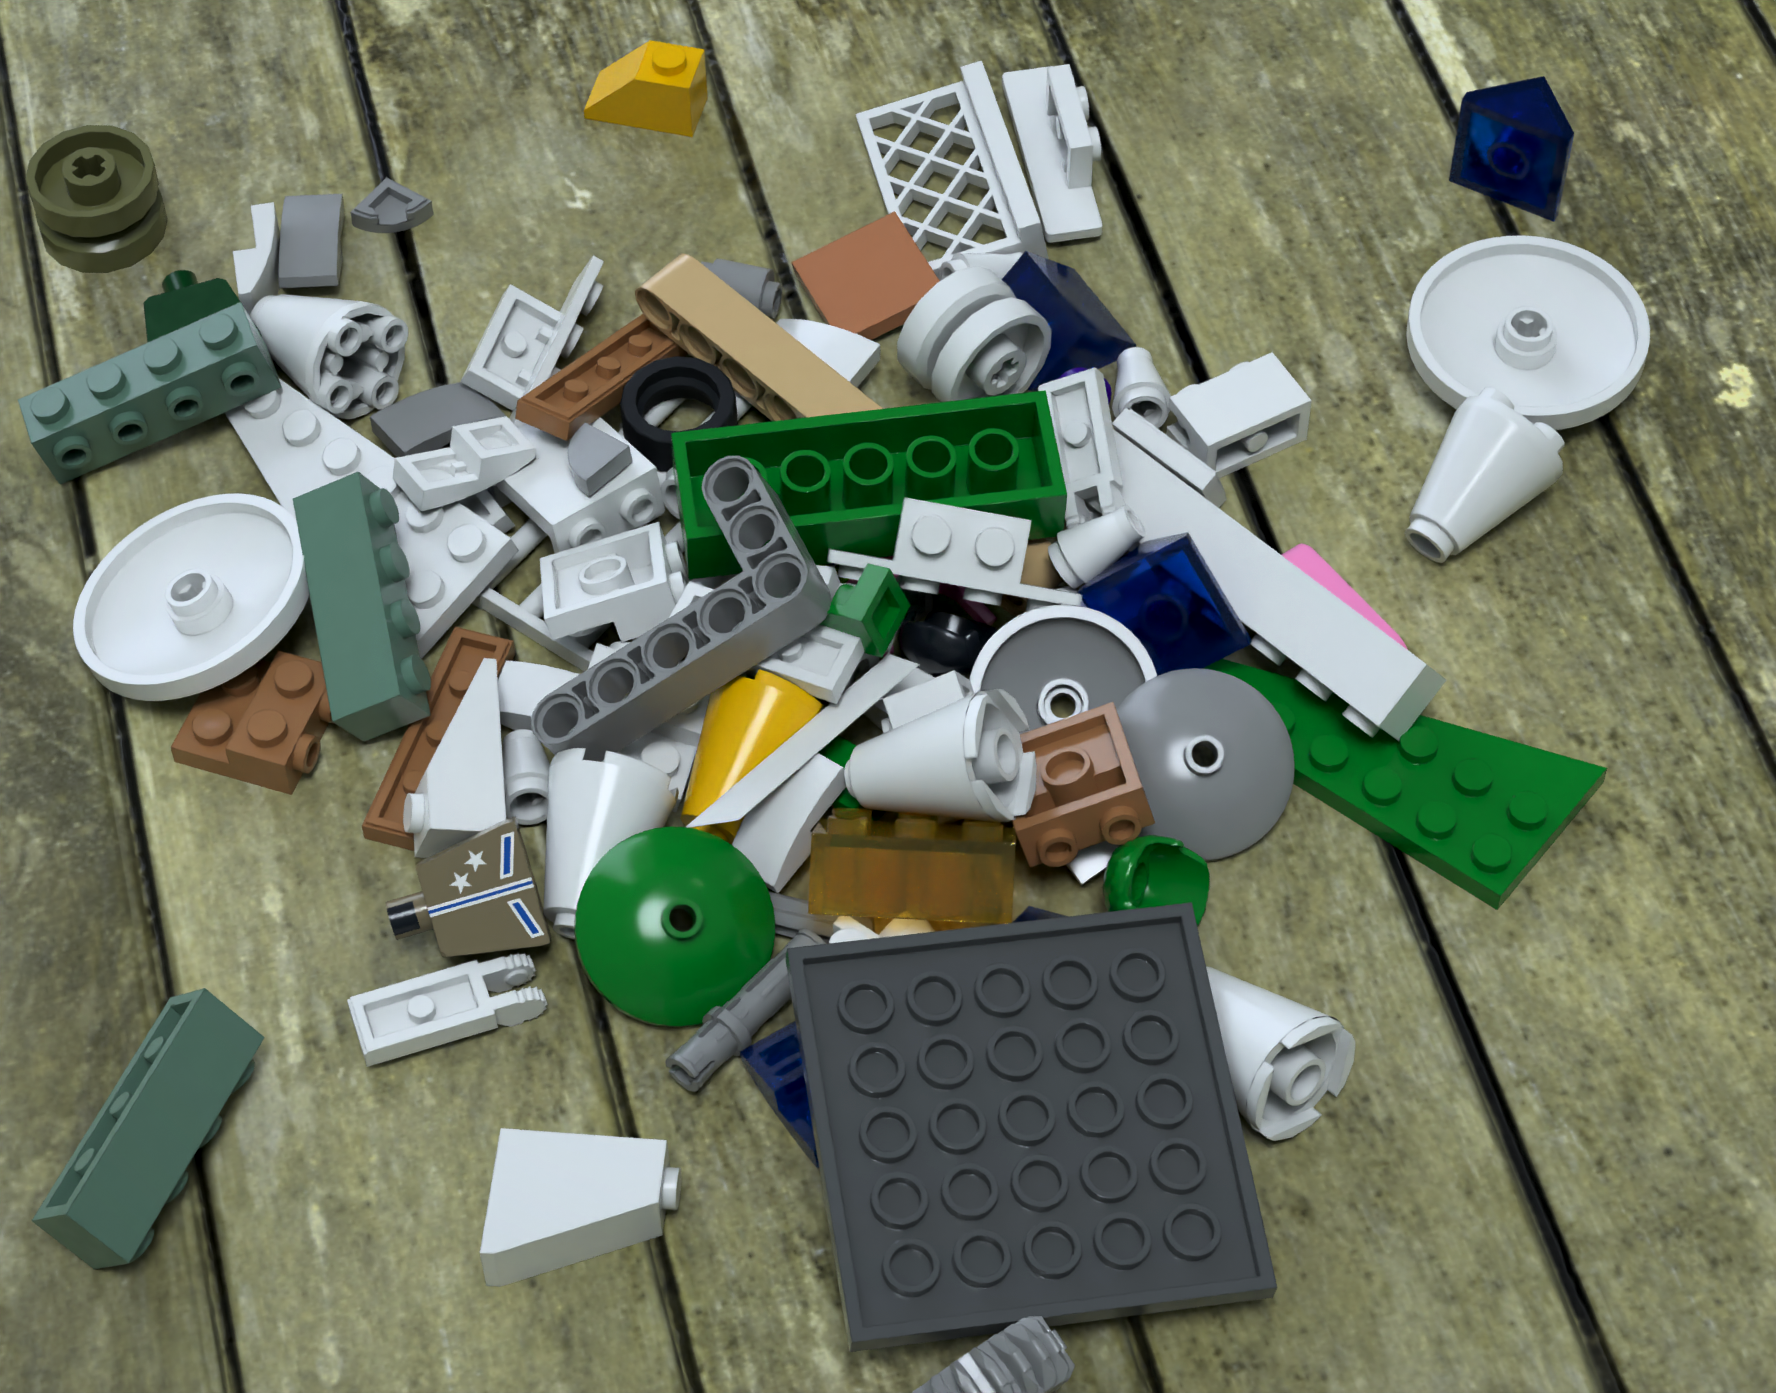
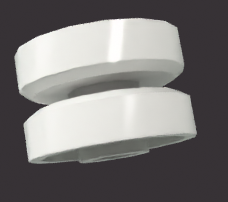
(973, 338)

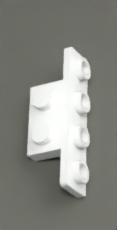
(1056, 149)
(528, 339)
(959, 549)

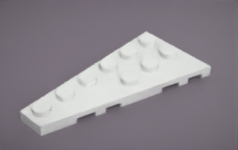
(447, 547)

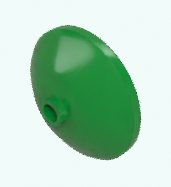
(635, 951)

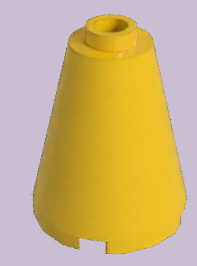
(739, 731)

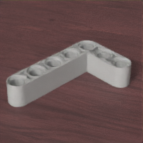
(699, 631)

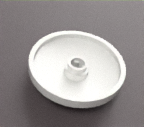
(1533, 322)
(192, 597)

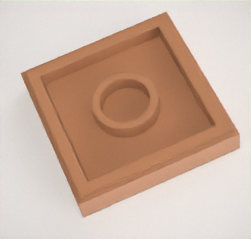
(867, 278)

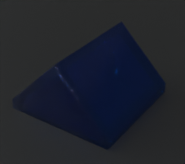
(1514, 146)
(1081, 325)
(1169, 604)

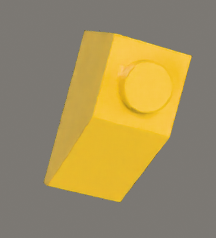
(652, 89)

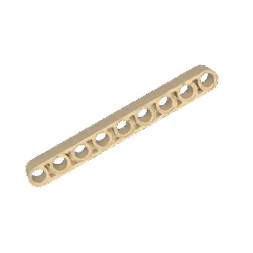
(772, 367)

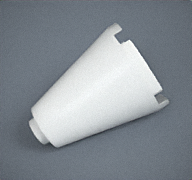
(950, 763)
(590, 813)
(1278, 1055)

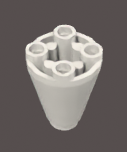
(335, 350)
(1482, 474)

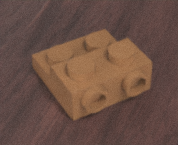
(259, 724)
(1083, 788)

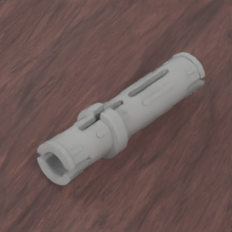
(730, 1027)

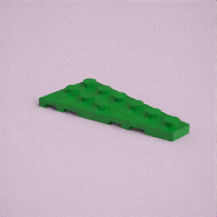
(1441, 794)

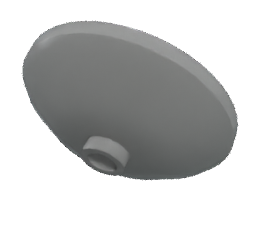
(1062, 654)
(1252, 776)

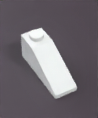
(465, 777)

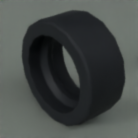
(671, 380)

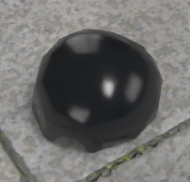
(943, 642)

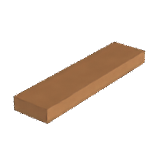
(594, 380)
(448, 686)

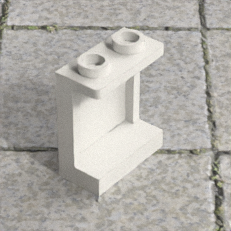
(567, 515)

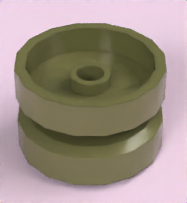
(96, 198)

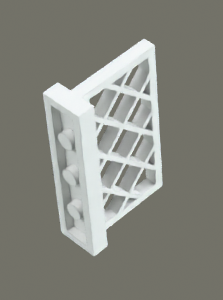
(992, 152)

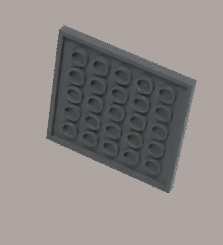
(1025, 1126)

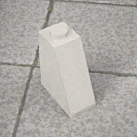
(572, 1200)

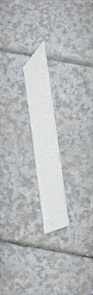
(806, 742)

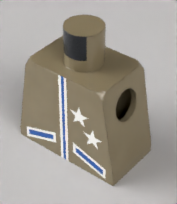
(476, 896)

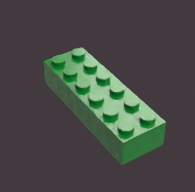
(851, 471)

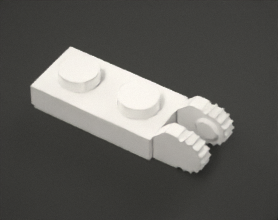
(1085, 443)
(444, 1007)

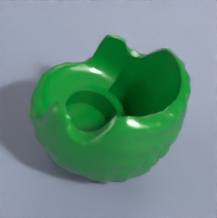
(1154, 874)

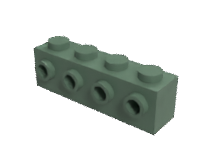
(149, 393)
(362, 607)
(150, 1130)

